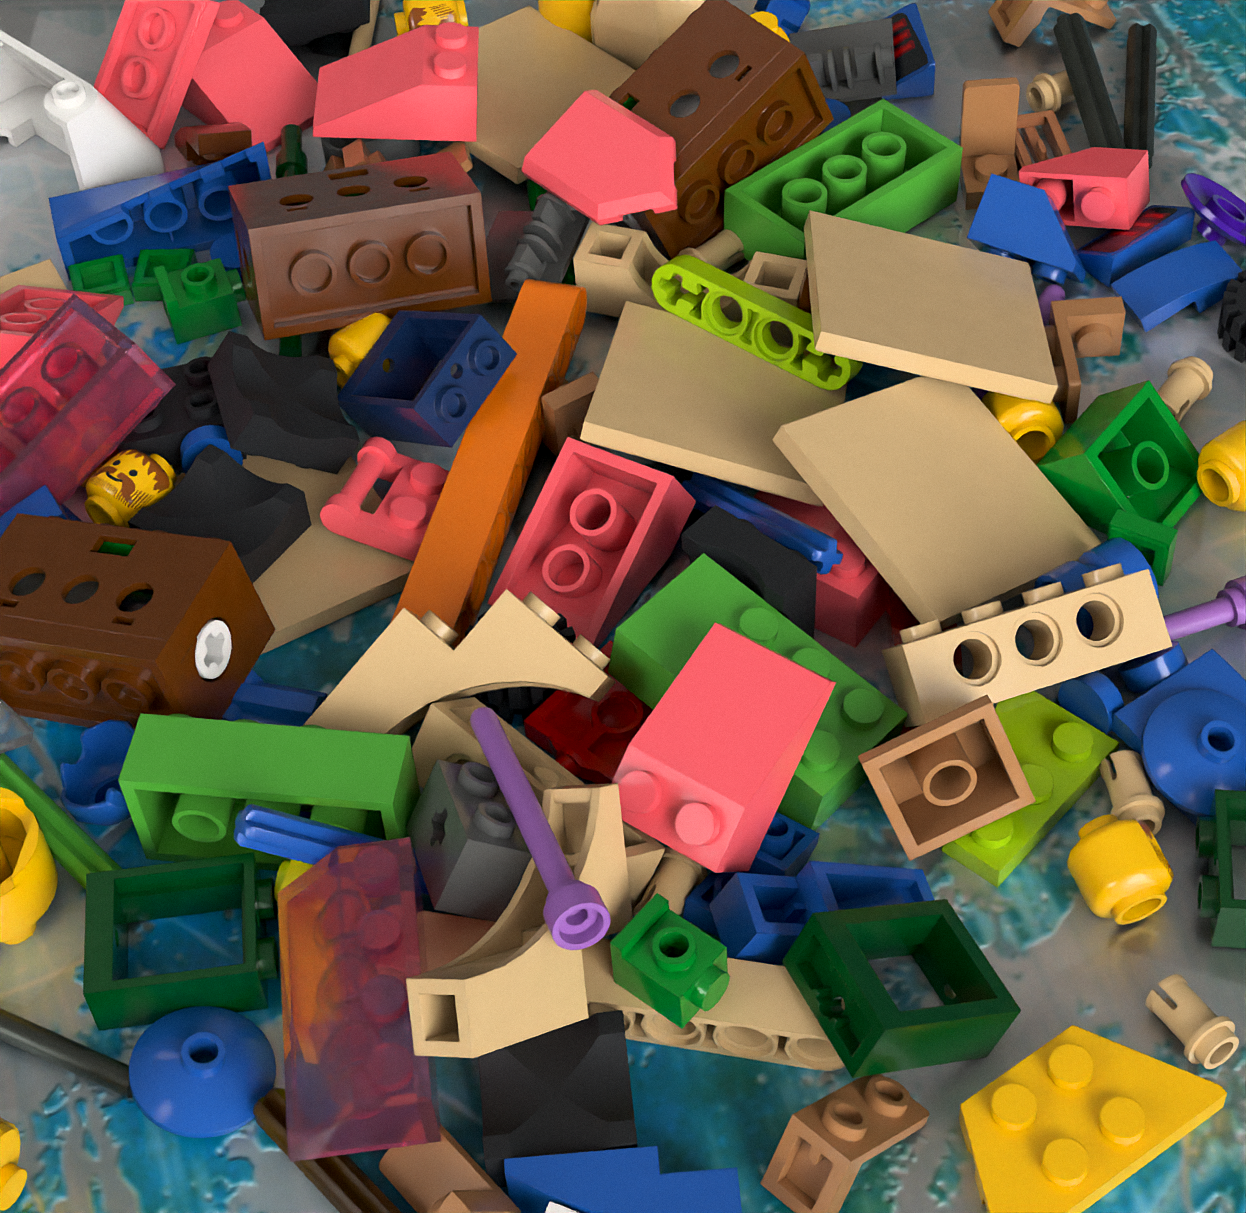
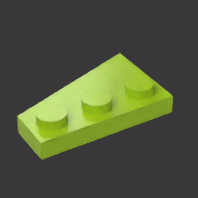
(1060, 764)

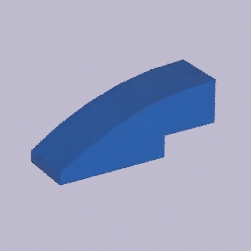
(765, 913)
(618, 1183)

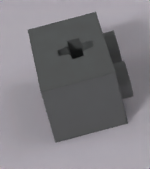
(467, 841)

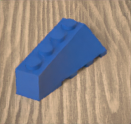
(154, 212)

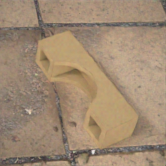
(620, 263)

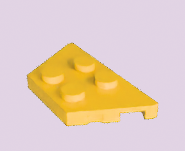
(1077, 1122)

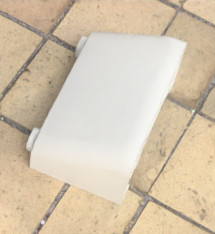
(72, 116)

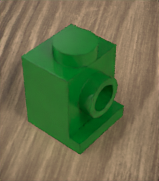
(200, 299)
(669, 963)

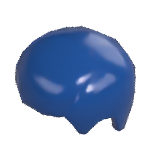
(92, 783)

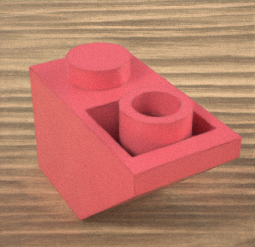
(1094, 186)

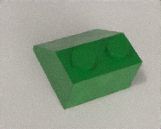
(1125, 457)

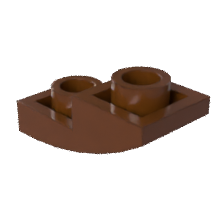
(212, 142)

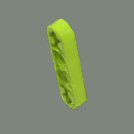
(757, 314)

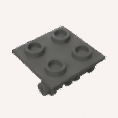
(851, 59)
(532, 245)

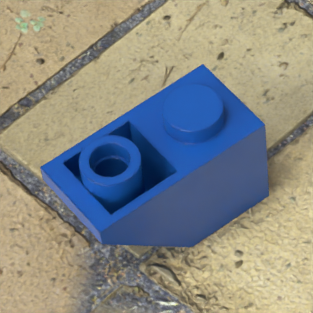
(1026, 227)

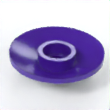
(1219, 209)

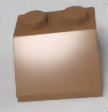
(947, 777)

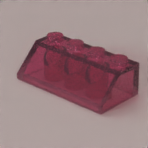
(70, 402)
(345, 954)

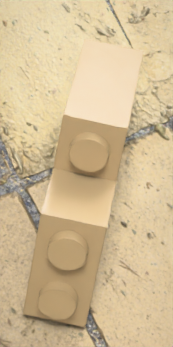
(420, 666)
(516, 975)

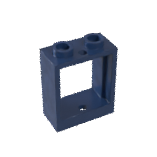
(414, 347)

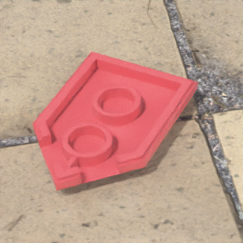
(605, 161)

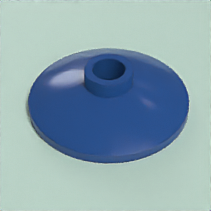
(1179, 752)
(195, 1096)

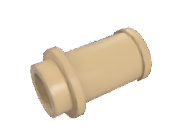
(1049, 92)
(719, 250)
(1187, 381)
(1130, 790)
(673, 880)
(1204, 1034)

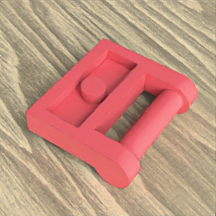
(403, 513)

